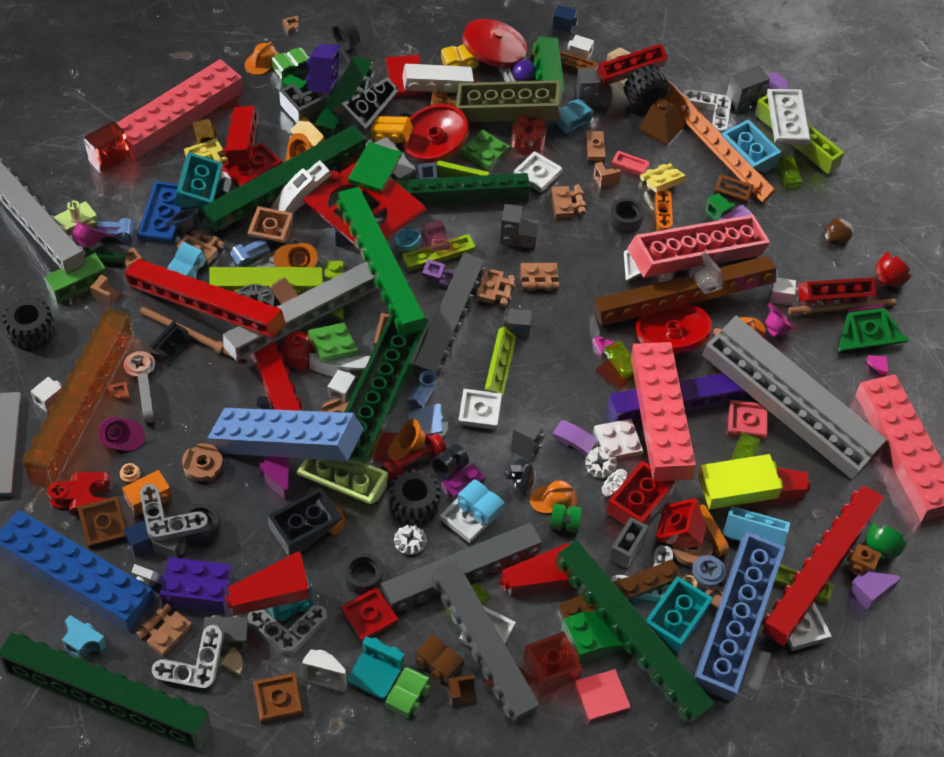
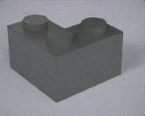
(591, 90)
(302, 104)
(517, 230)

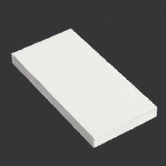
(788, 116)

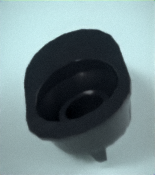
(185, 220)

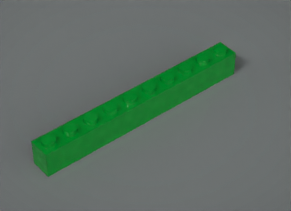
(381, 262)

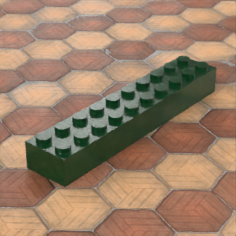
(379, 392)
(105, 691)

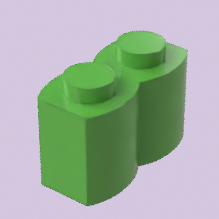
(290, 63)
(407, 693)

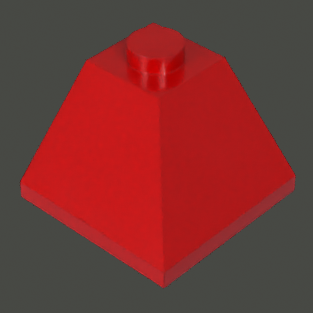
(682, 524)

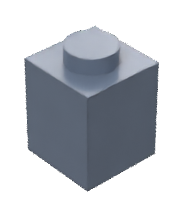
(427, 170)

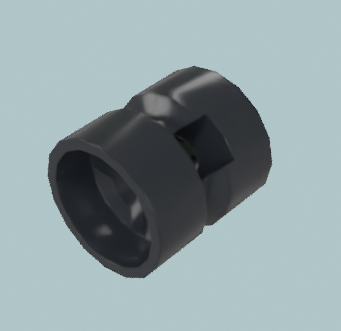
(450, 461)

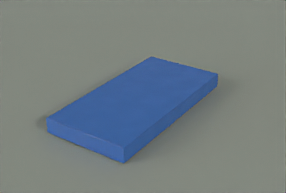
(158, 212)

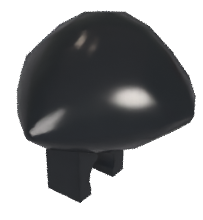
(522, 475)

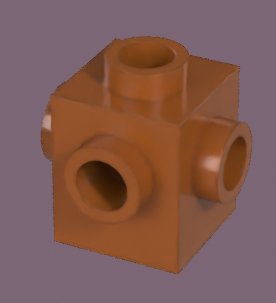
(862, 560)

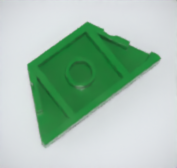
(870, 330)

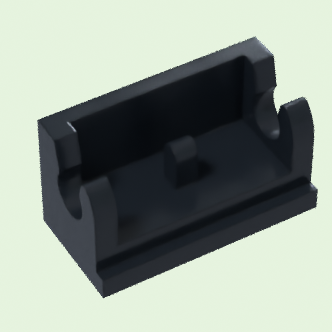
(170, 344)

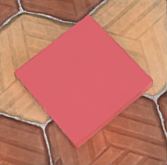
(747, 418)
(602, 695)

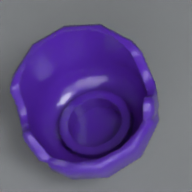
(524, 71)

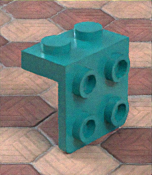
(376, 668)

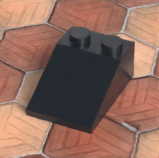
(303, 521)

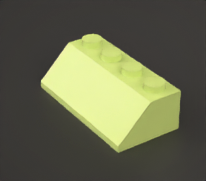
(363, 488)

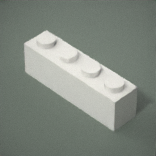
(435, 77)

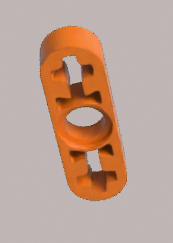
(659, 217)
(719, 543)

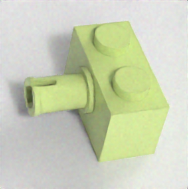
(80, 212)

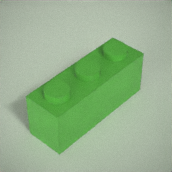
(66, 285)

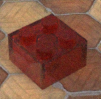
(107, 146)
(552, 662)

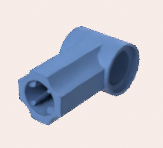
(121, 230)
(245, 255)
(422, 390)

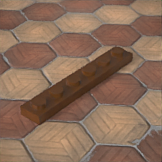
(631, 586)

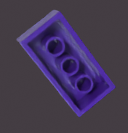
(323, 68)

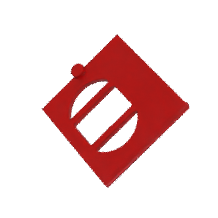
(399, 204)

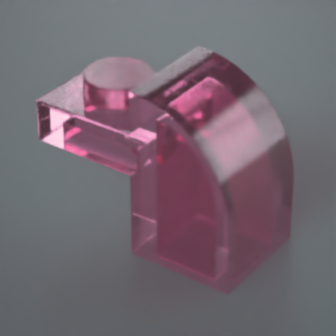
(435, 236)

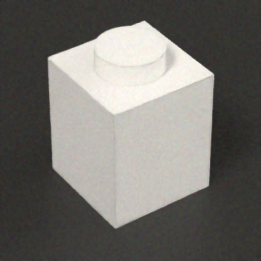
(581, 47)
(783, 291)
(341, 386)
(46, 393)

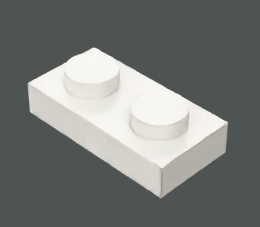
(147, 576)

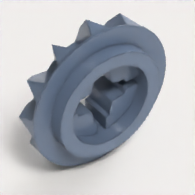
(710, 563)

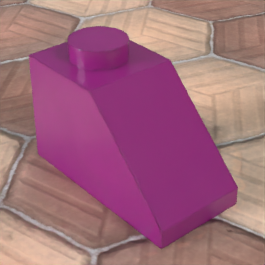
(276, 474)

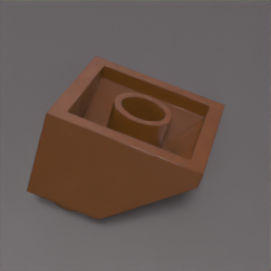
(662, 122)

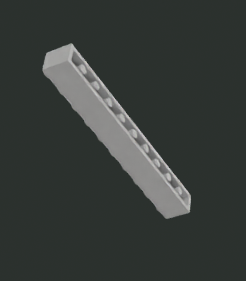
(39, 223)
(305, 310)
(803, 386)
(785, 406)

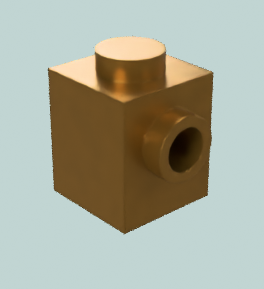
(204, 131)

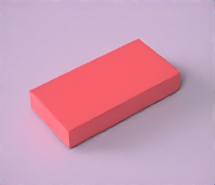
(630, 163)

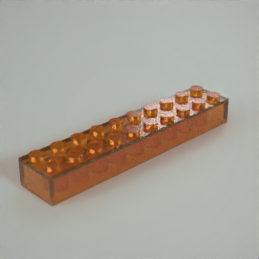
(78, 398)

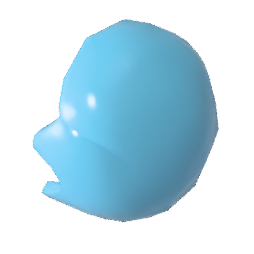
(408, 240)

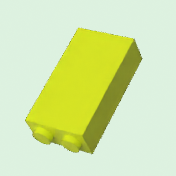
(740, 481)

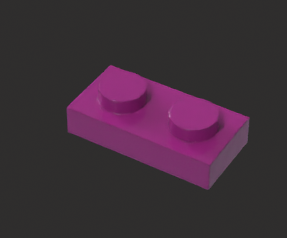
(460, 480)

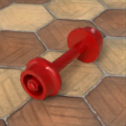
(434, 446)

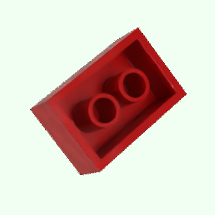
(639, 496)

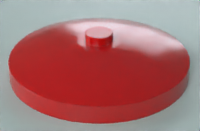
(494, 43)
(436, 133)
(683, 326)

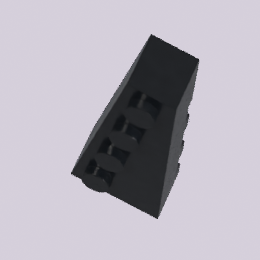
(365, 106)

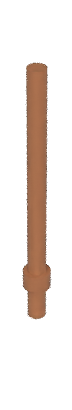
(809, 309)
(217, 346)

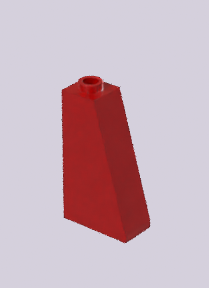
(794, 485)
(535, 575)
(271, 587)

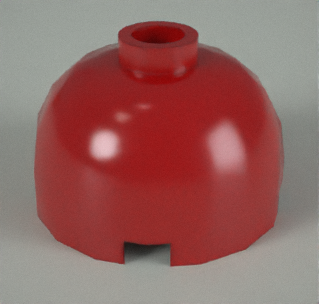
(892, 271)
(297, 350)

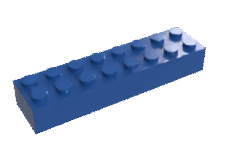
(74, 570)

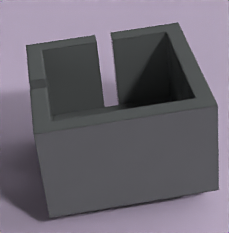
(747, 88)

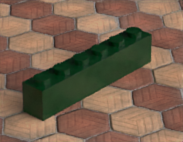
(351, 84)

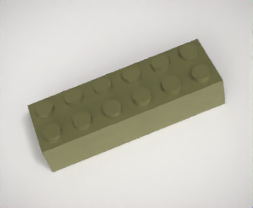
(510, 100)

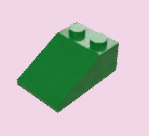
(590, 637)

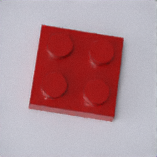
(369, 614)

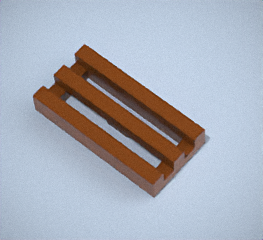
(731, 194)

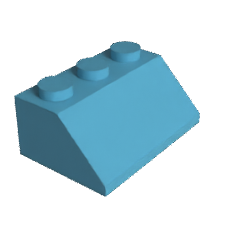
(753, 146)

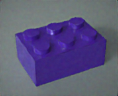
(196, 585)

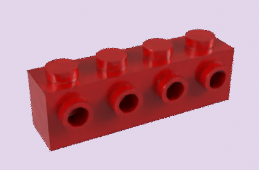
(625, 65)
(241, 135)
(836, 290)

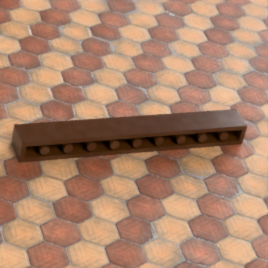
(682, 292)

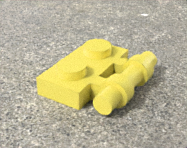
(208, 149)
(663, 177)

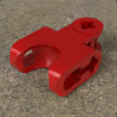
(78, 490)

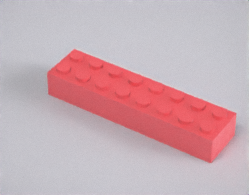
(180, 107)
(683, 246)
(662, 412)
(906, 444)

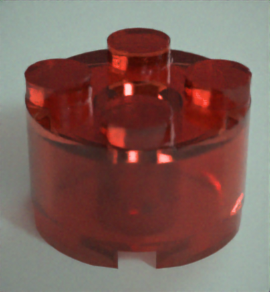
(528, 135)

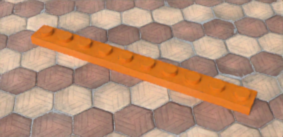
(719, 145)

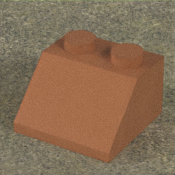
(271, 225)

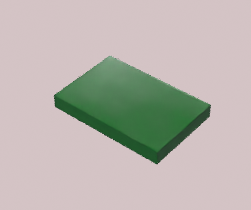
(374, 167)

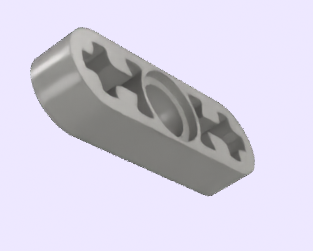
(146, 400)

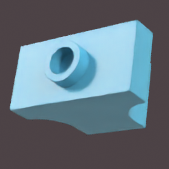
(82, 638)

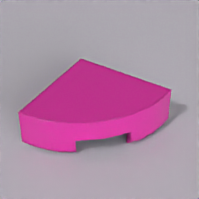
(600, 343)
(879, 363)

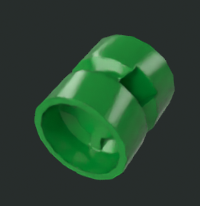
(558, 518)

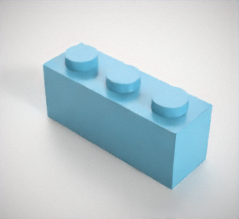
(767, 527)

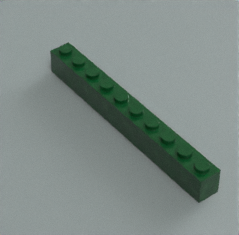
(268, 186)
(464, 189)
(633, 632)

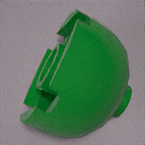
(886, 541)

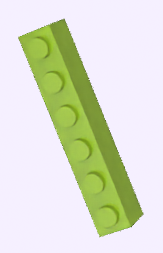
(819, 150)
(235, 278)

